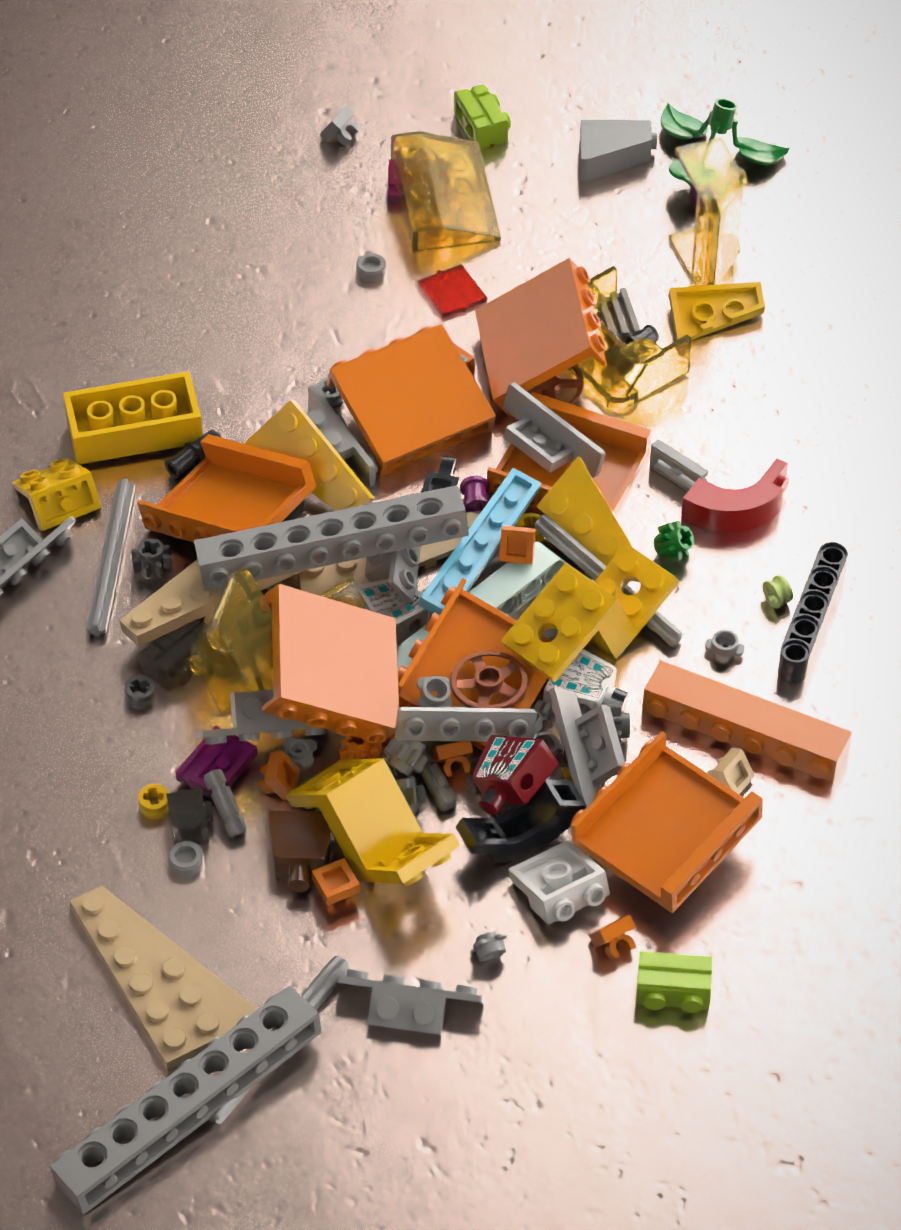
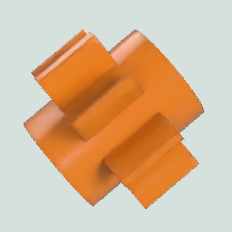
(359, 748)

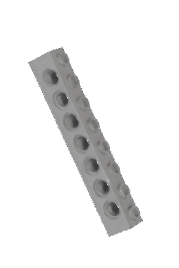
(334, 537)
(181, 1116)

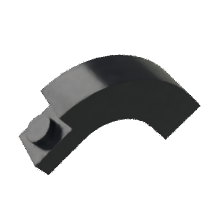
(526, 828)

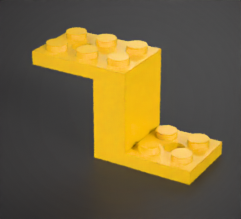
(589, 612)
(373, 822)

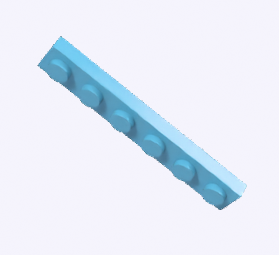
(484, 538)

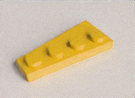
(296, 435)

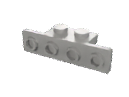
(336, 432)
(546, 435)
(23, 546)
(401, 568)
(251, 721)
(462, 723)
(589, 742)
(408, 1006)

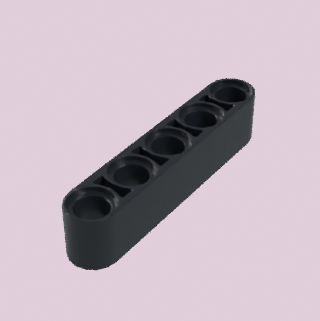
(812, 612)

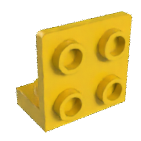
(59, 492)

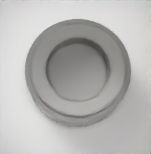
(371, 267)
(186, 859)

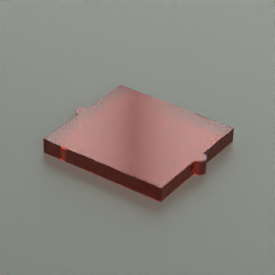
(452, 291)

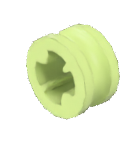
(777, 591)

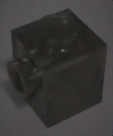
(189, 816)

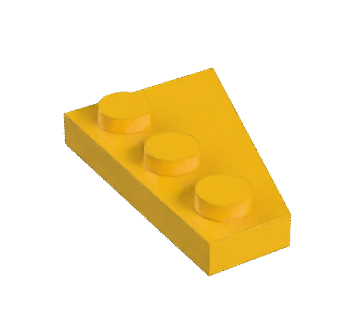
(714, 307)
(584, 514)

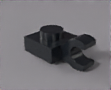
(444, 477)

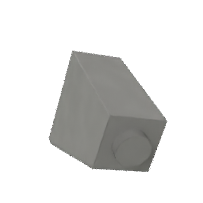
(614, 146)

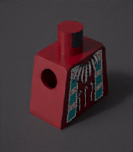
(512, 771)

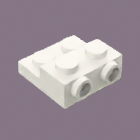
(560, 882)

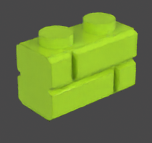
(481, 116)
(674, 981)

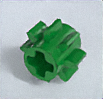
(673, 541)

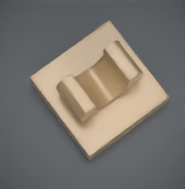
(733, 770)

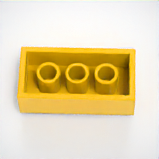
(132, 417)

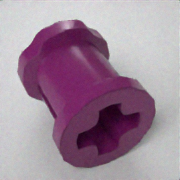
(474, 492)

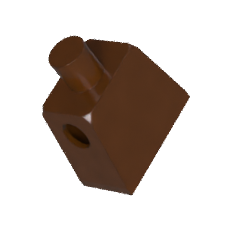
(299, 845)

